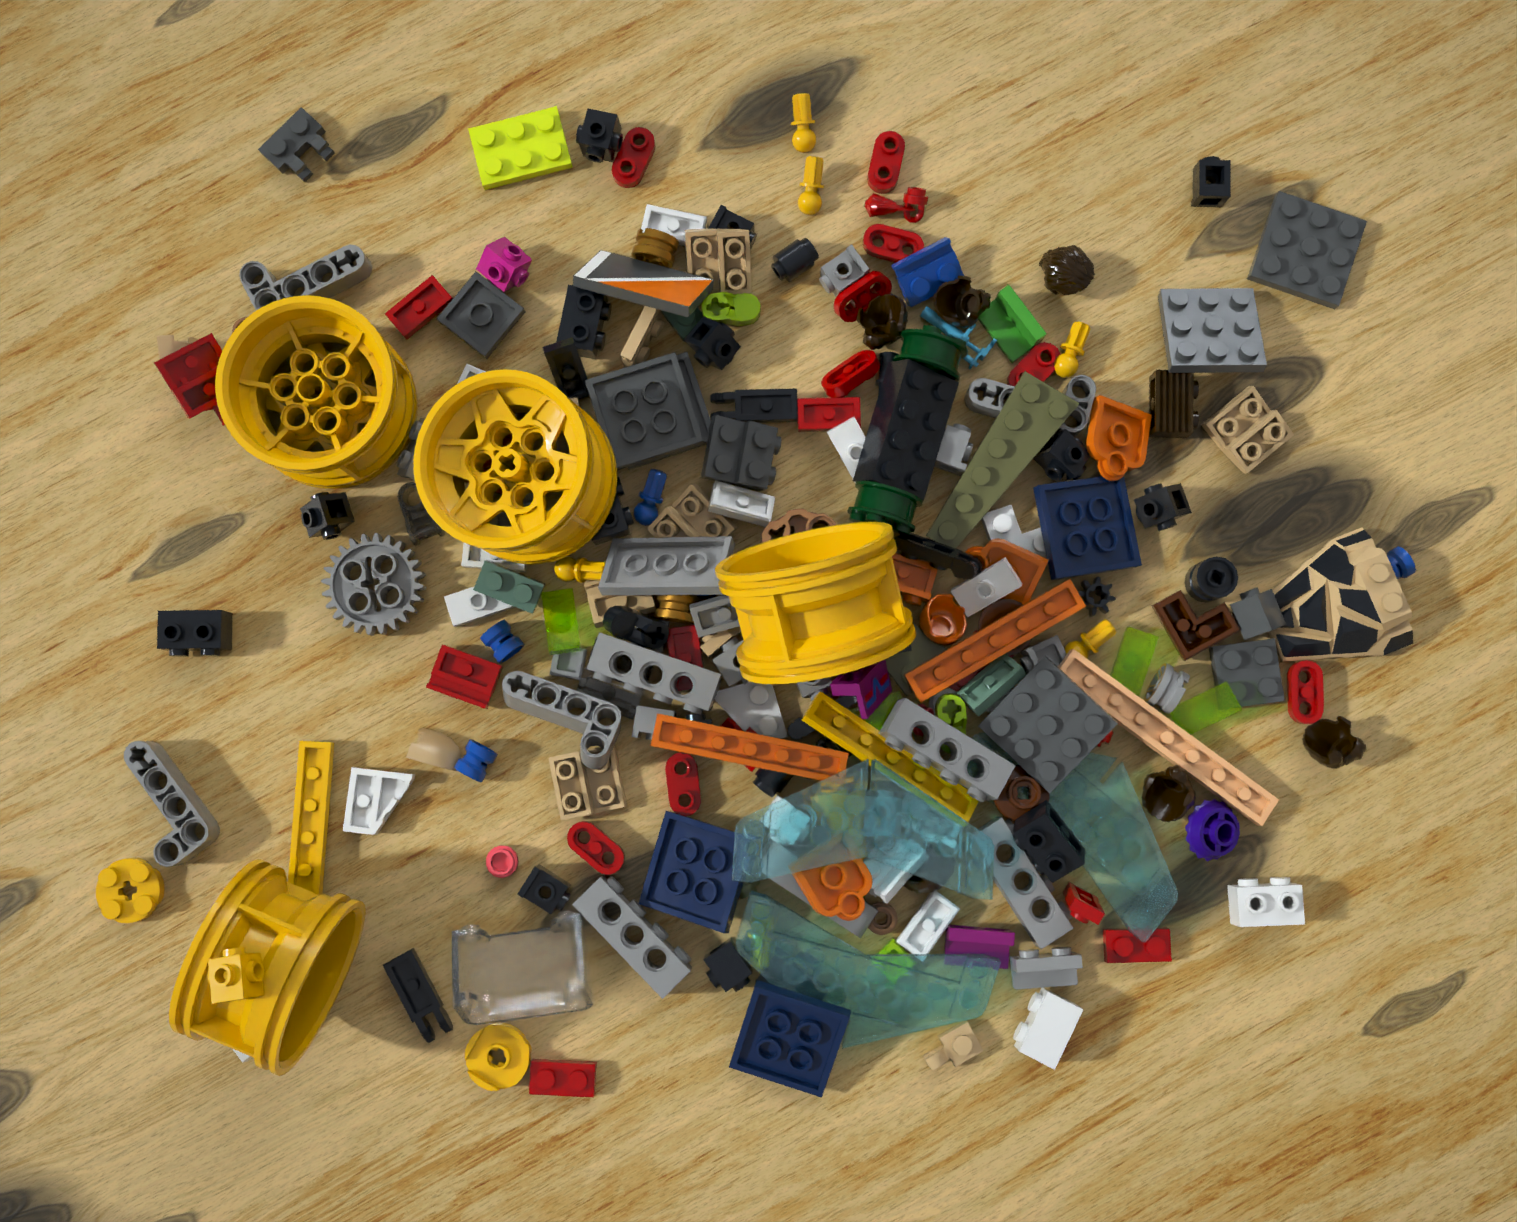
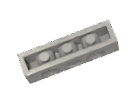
(610, 649)
(992, 768)
(1055, 920)
(660, 977)

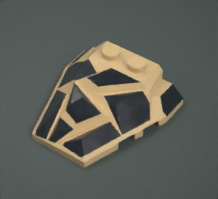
(1342, 604)

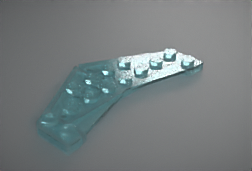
(847, 822)
(1116, 838)
(883, 991)

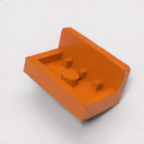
(914, 579)

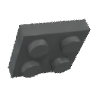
(481, 315)
(1250, 671)

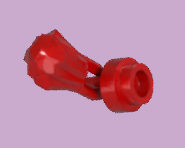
(879, 205)

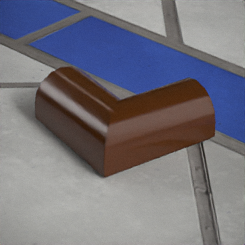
(1193, 633)

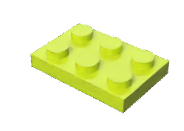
(520, 148)

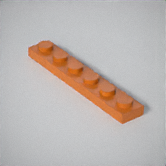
(994, 640)
(746, 748)

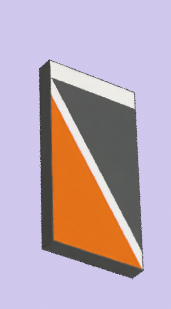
(643, 283)

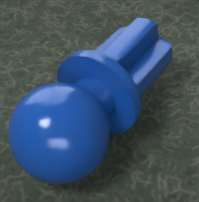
(646, 511)

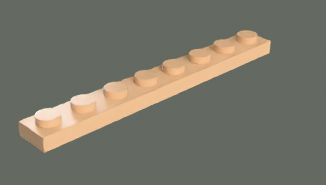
(1170, 740)

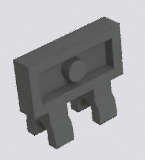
(292, 141)

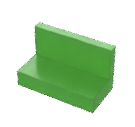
(1011, 324)

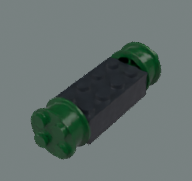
(907, 428)

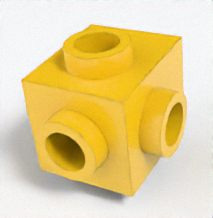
(235, 976)

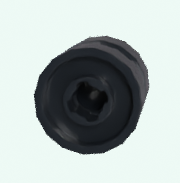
(1211, 579)

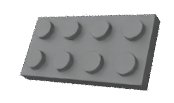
(664, 565)

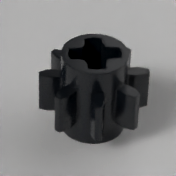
(1101, 591)

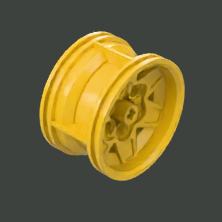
(298, 329)
(470, 428)
(817, 603)
(305, 955)

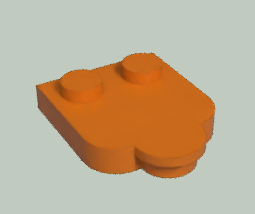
(1117, 437)
(1025, 563)
(836, 888)

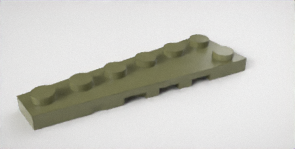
(1014, 439)

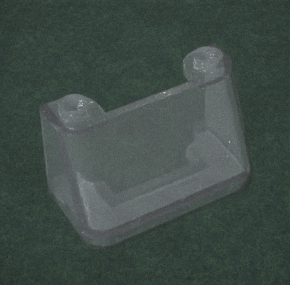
(521, 972)

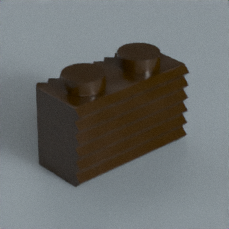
(1172, 404)

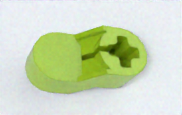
(732, 308)
(952, 711)

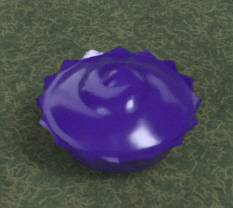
(1212, 830)

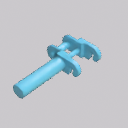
(952, 331)

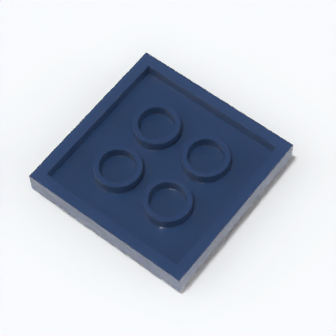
(1086, 527)
(693, 873)
(789, 1038)

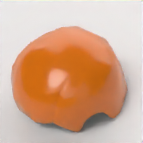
(943, 620)

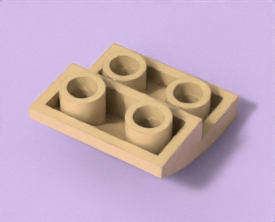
(720, 257)
(1247, 429)
(691, 518)
(586, 790)

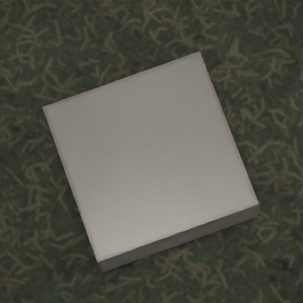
(569, 664)

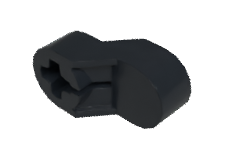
(622, 621)

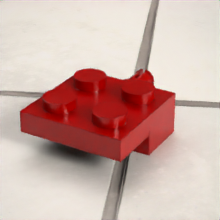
(192, 375)

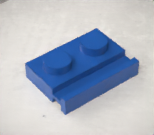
(926, 271)

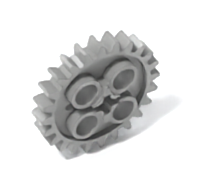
(347, 591)

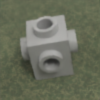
(726, 662)

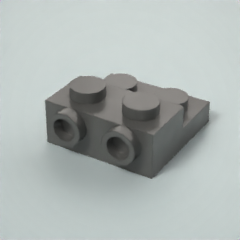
(741, 453)

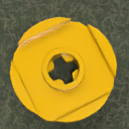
(113, 880)
(479, 1060)

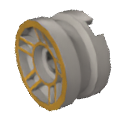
(1166, 688)

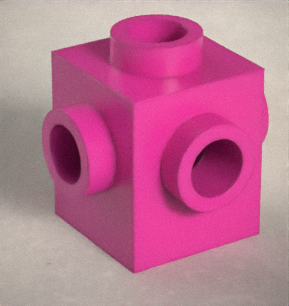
(504, 264)

